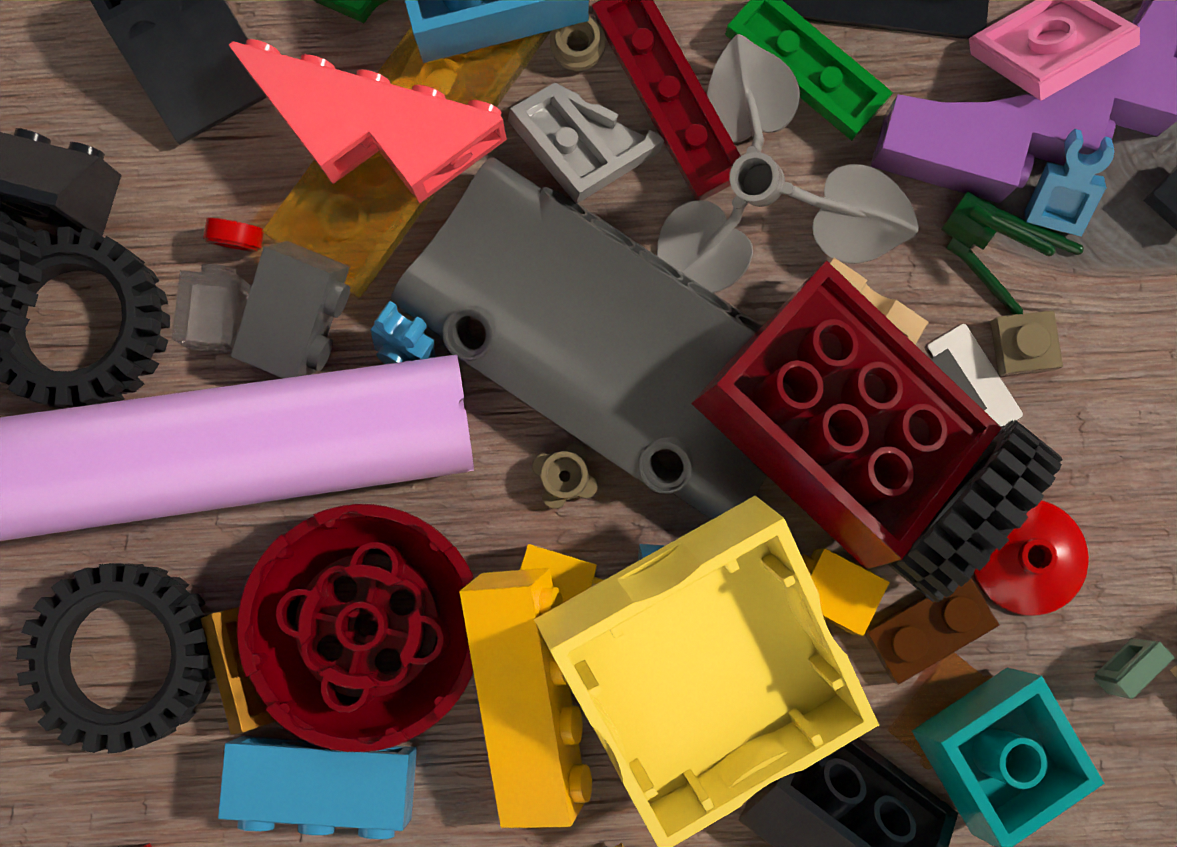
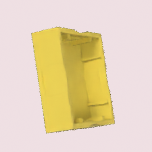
(708, 670)

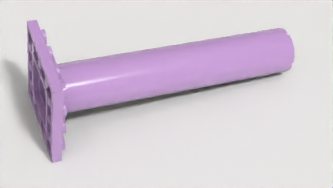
(231, 446)

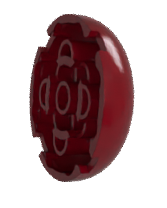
(294, 606)

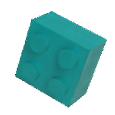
(1008, 757)

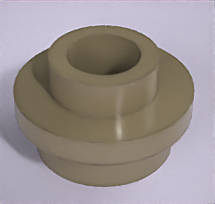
(578, 60)

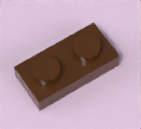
(930, 631)

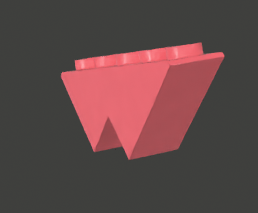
(354, 116)

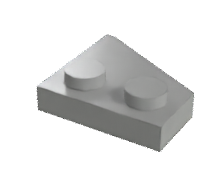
(580, 140)

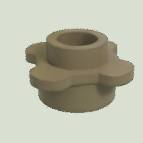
(570, 460)

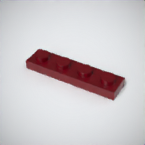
(669, 93)

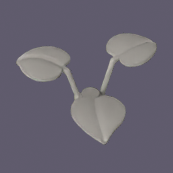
(860, 209)

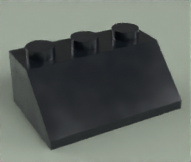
(55, 182)
(850, 802)

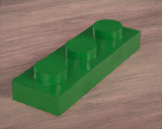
(825, 73)

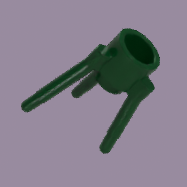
(977, 222)

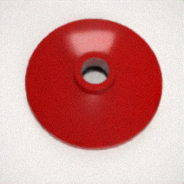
(1028, 590)

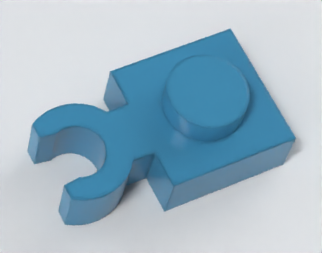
(1070, 192)
(400, 338)

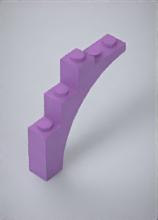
(994, 143)

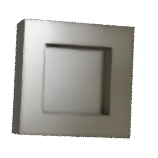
(1026, 343)

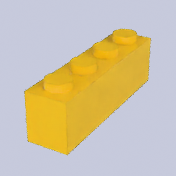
(524, 701)

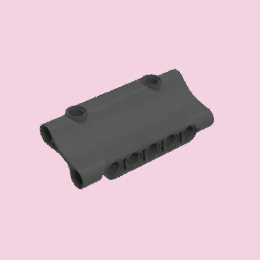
(586, 331)

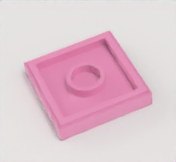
(1053, 43)

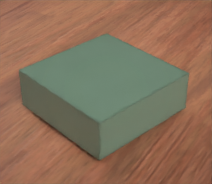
(1133, 667)

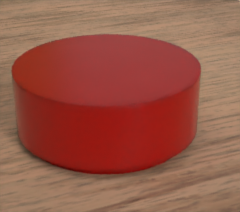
(233, 234)

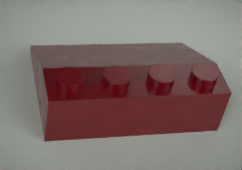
(848, 418)

